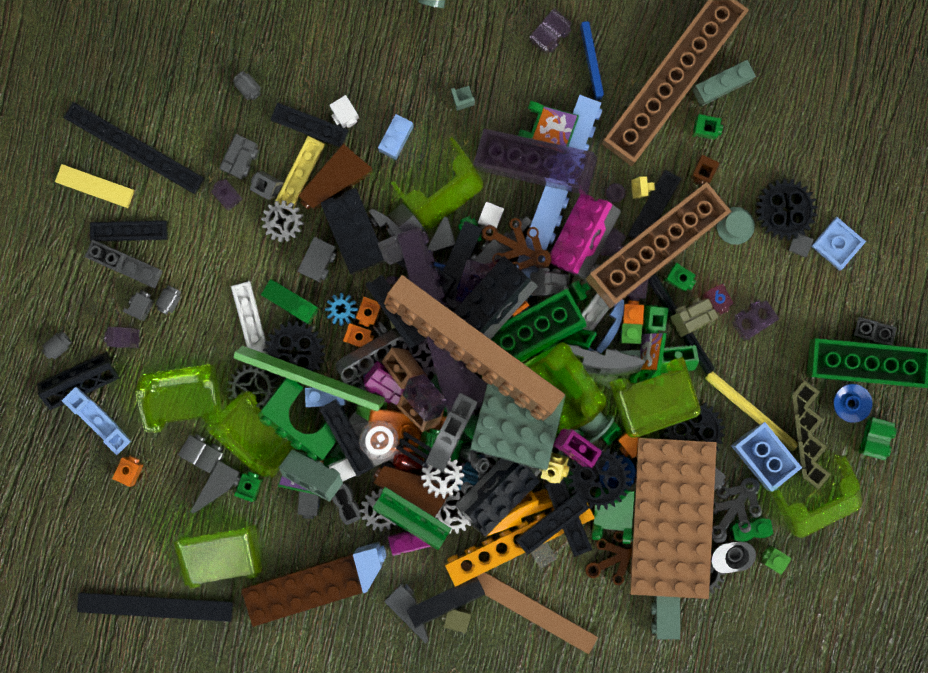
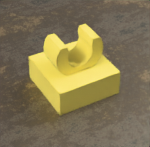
(641, 188)

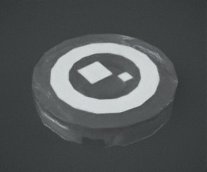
(378, 439)

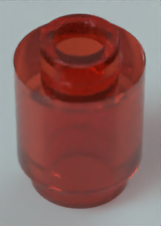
(406, 464)

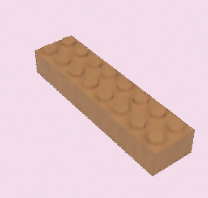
(658, 245)

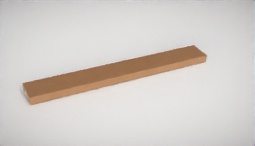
(535, 611)

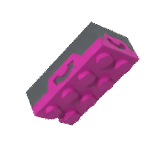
(584, 236)

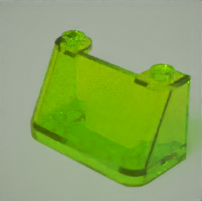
(178, 396)
(656, 401)
(249, 439)
(218, 556)

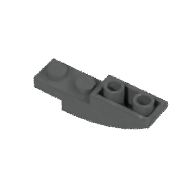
(493, 247)
(123, 263)
(610, 364)
(451, 432)

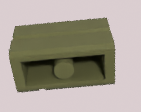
(693, 317)

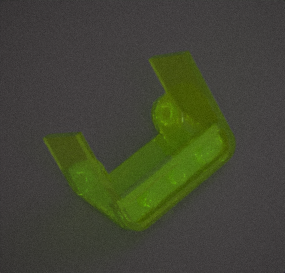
(450, 197)
(805, 523)

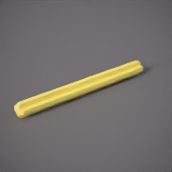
(750, 410)

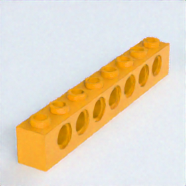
(495, 558)

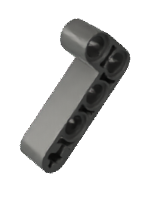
(371, 353)

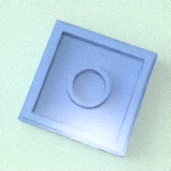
(838, 243)

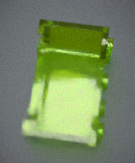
(567, 374)

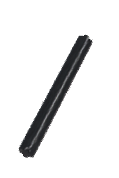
(690, 339)

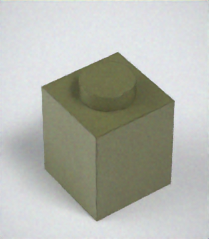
(457, 620)

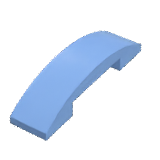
(97, 419)

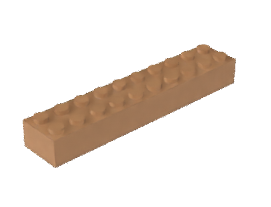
(673, 78)
(473, 349)

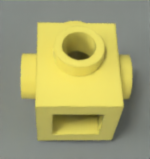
(556, 469)

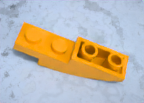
(529, 505)

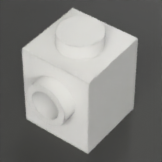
(344, 112)

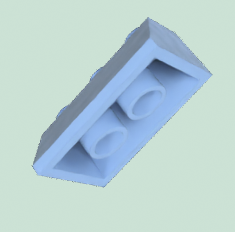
(766, 456)
(368, 563)

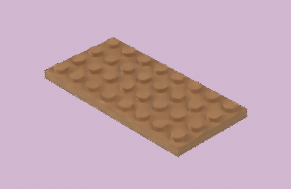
(673, 518)

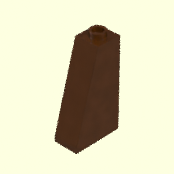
(336, 177)
(410, 488)

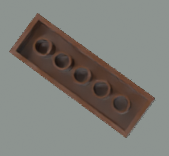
(302, 590)

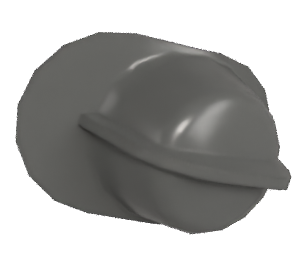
(733, 557)

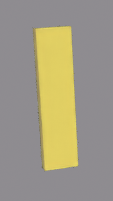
(300, 171)
(94, 186)

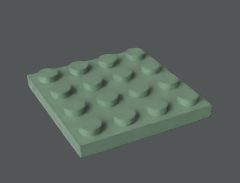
(512, 432)

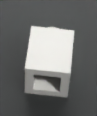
(490, 216)

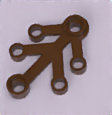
(520, 247)
(622, 555)

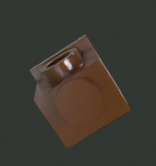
(706, 164)

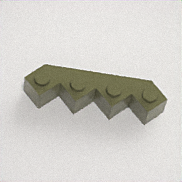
(809, 446)

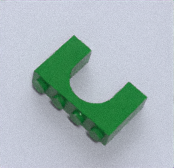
(276, 414)

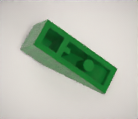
(290, 301)

